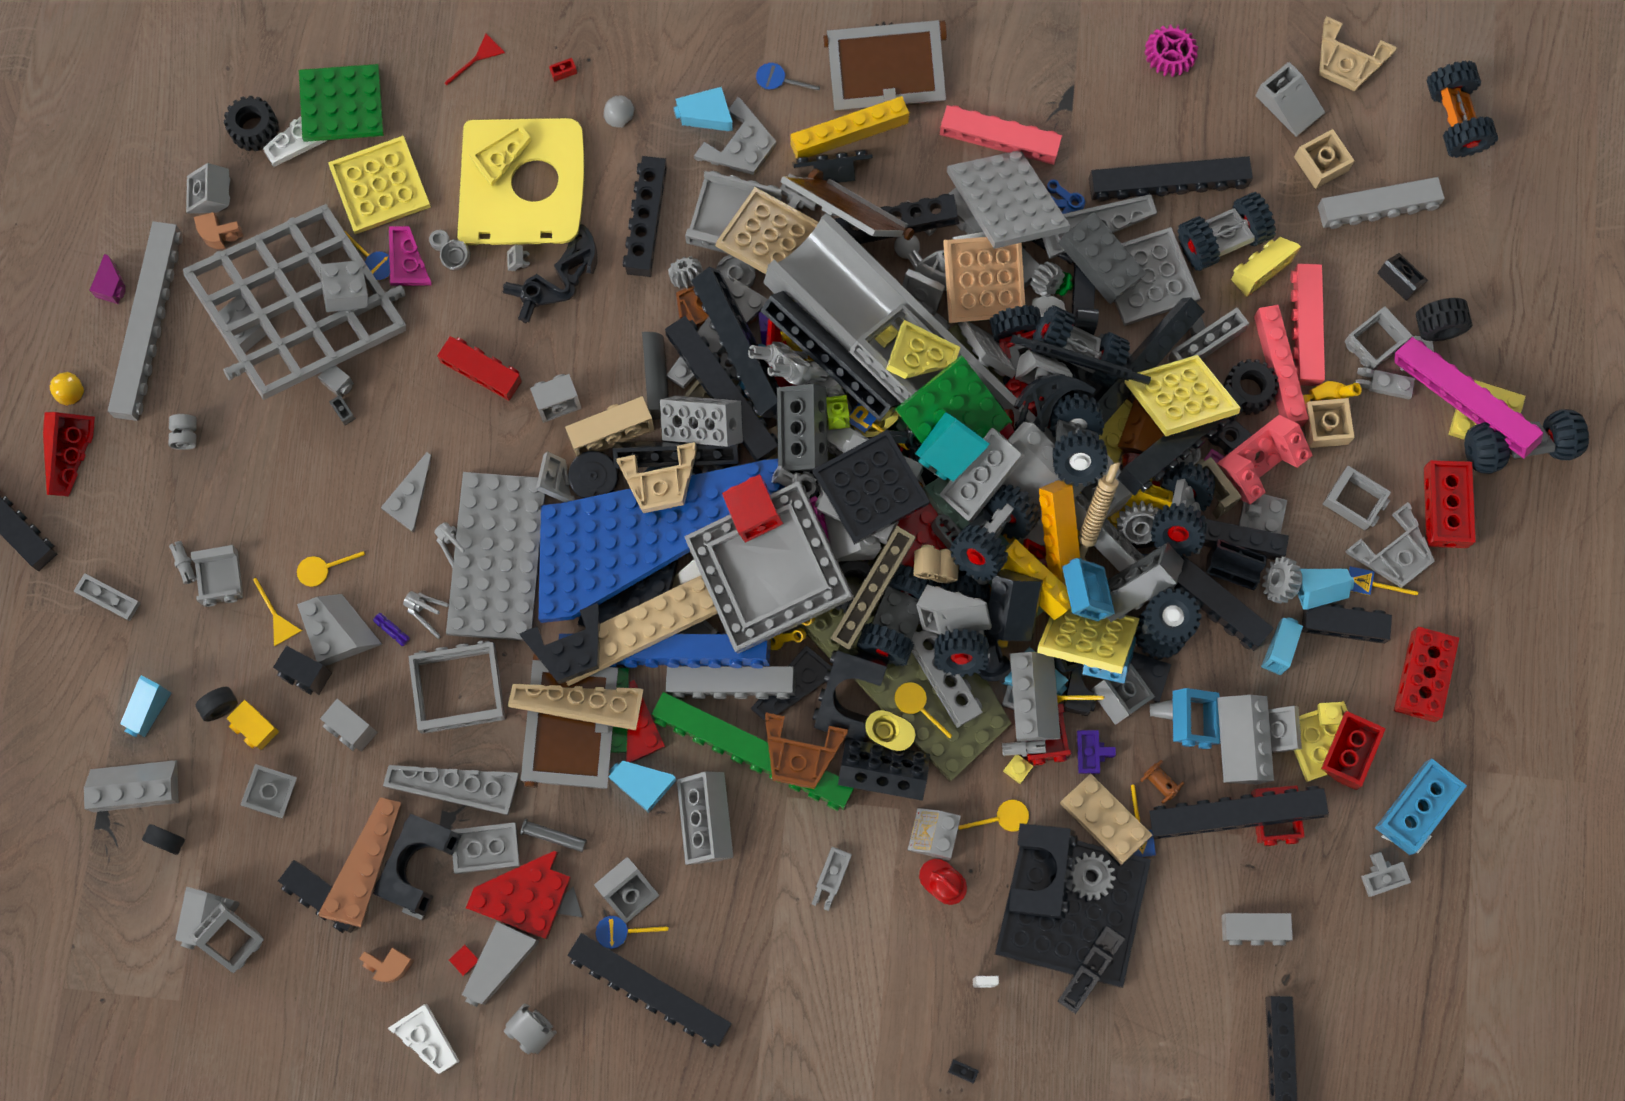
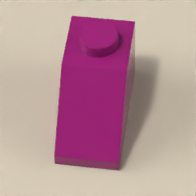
(108, 282)

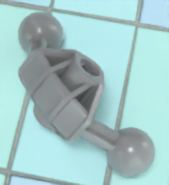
(931, 266)

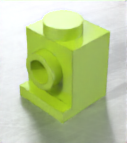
(837, 412)

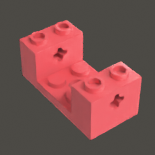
(1276, 441)

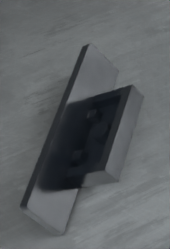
(835, 168)

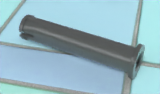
(553, 836)

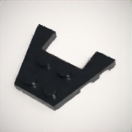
(572, 654)

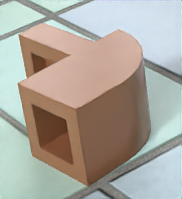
(214, 233)
(391, 969)

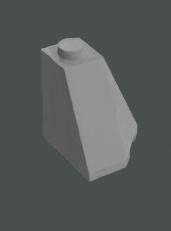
(195, 909)

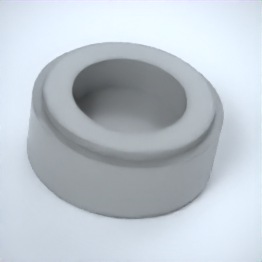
(438, 239)

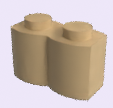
(935, 565)

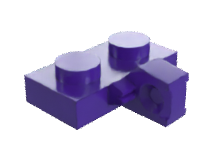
(1091, 752)

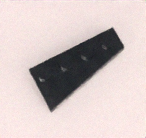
(809, 676)

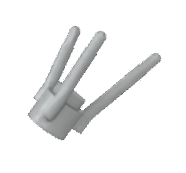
(447, 534)
(417, 602)

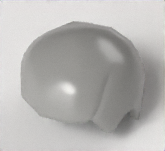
(618, 111)
(455, 254)

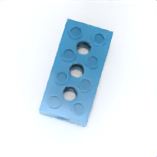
(1434, 806)

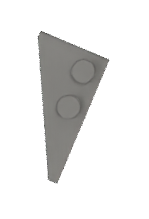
(406, 499)

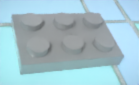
(486, 848)

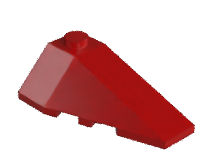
(64, 449)

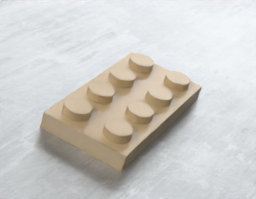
(1106, 819)

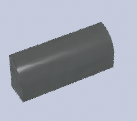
(655, 371)

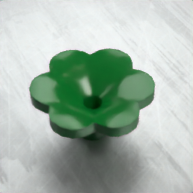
(1066, 285)

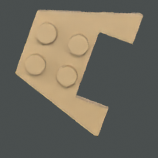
(1345, 64)
(660, 487)

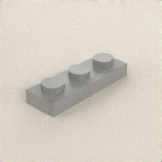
(107, 597)

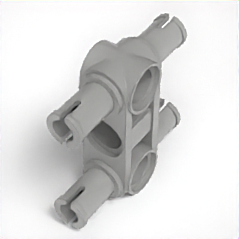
(787, 363)

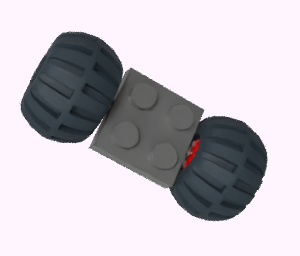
(1563, 438)

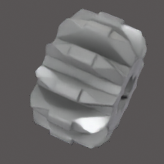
(684, 271)
(1047, 279)

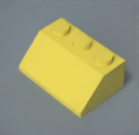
(1264, 265)

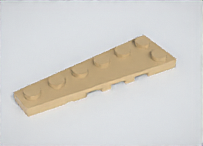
(595, 705)

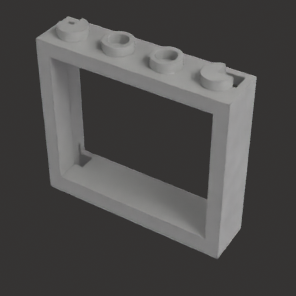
(875, 363)
(444, 654)

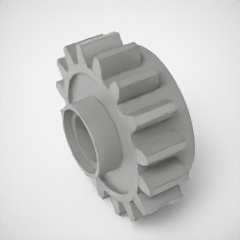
(1137, 522)
(1282, 580)
(1102, 874)

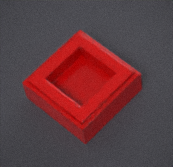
(464, 960)

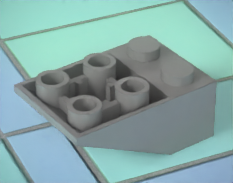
(1290, 99)
(947, 610)

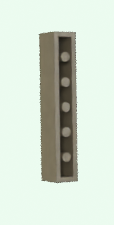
(873, 588)

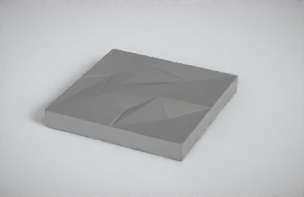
(772, 578)

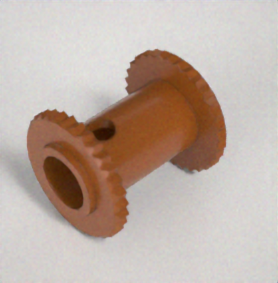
(1160, 780)

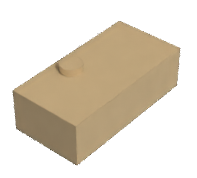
(614, 425)

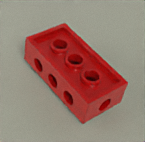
(1459, 495)
(1439, 670)

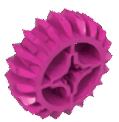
(1171, 58)

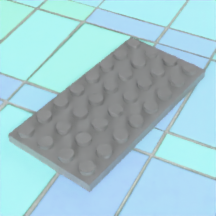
(499, 568)

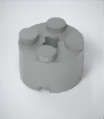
(529, 1029)

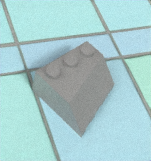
(335, 629)

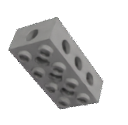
(721, 430)

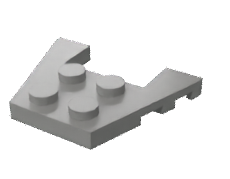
(746, 148)
(1403, 557)

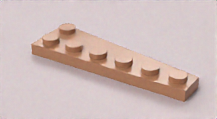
(358, 877)

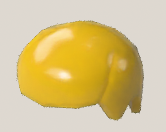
(66, 388)

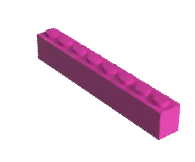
(1467, 396)

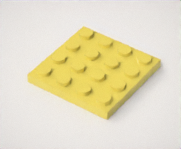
(379, 185)
(1183, 396)
(1089, 641)

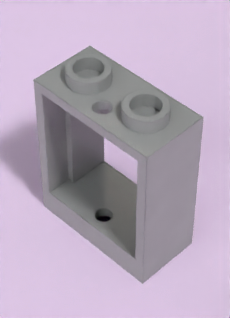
(1390, 325)
(1367, 485)
(210, 927)

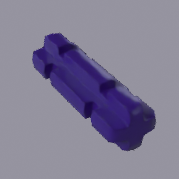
(391, 629)

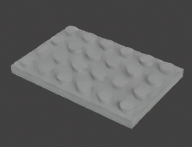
(1008, 199)

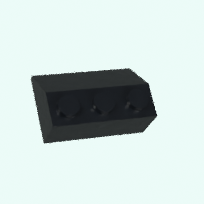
(1013, 606)

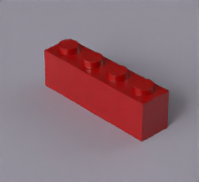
(480, 368)

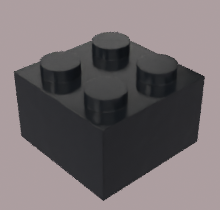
(302, 670)

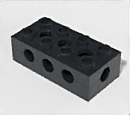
(880, 761)

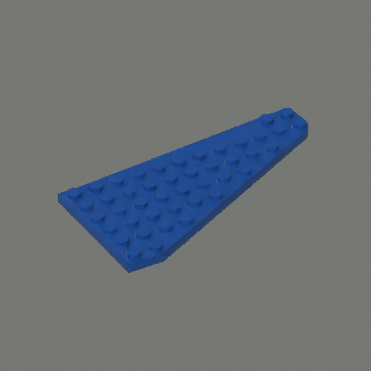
(608, 543)

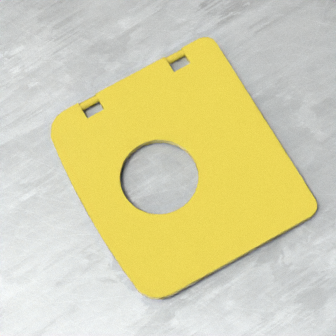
(499, 209)

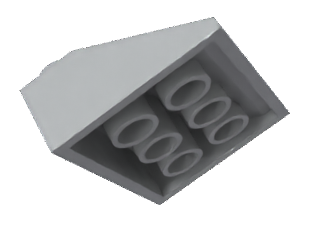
(1037, 465)

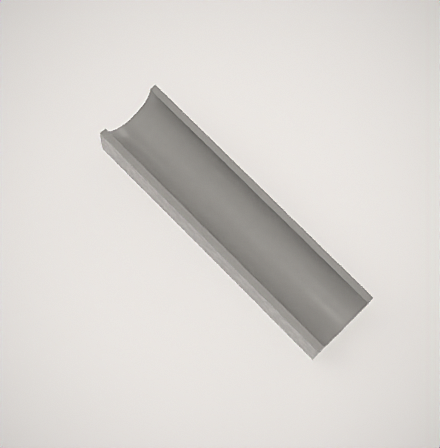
(853, 292)

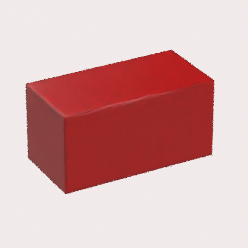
(563, 69)

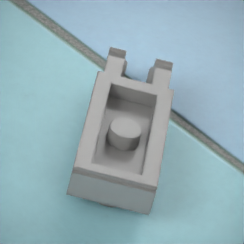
(1386, 383)
(832, 875)

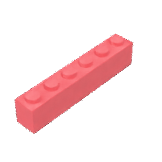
(1000, 134)
(1308, 324)
(1279, 357)

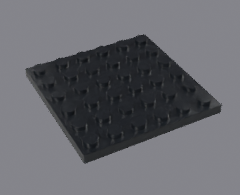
(1066, 942)

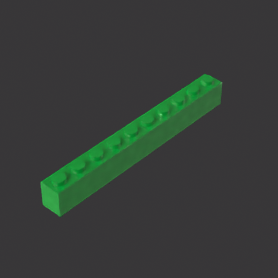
(739, 745)

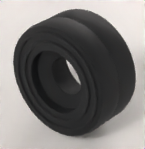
(216, 704)
(163, 839)

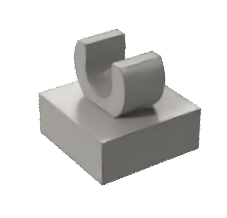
(515, 258)

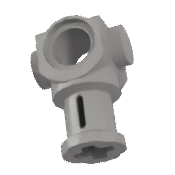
(786, 478)

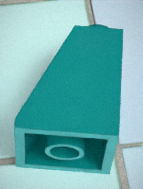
(950, 448)

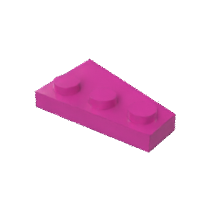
(405, 261)

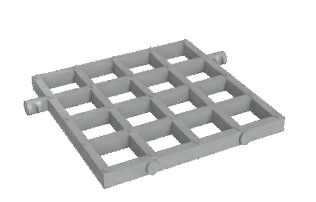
(293, 300)

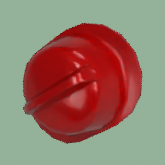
(943, 881)

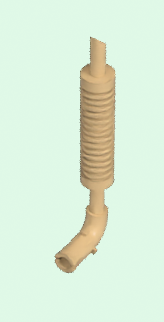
(1098, 510)

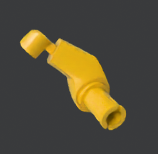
(1332, 390)

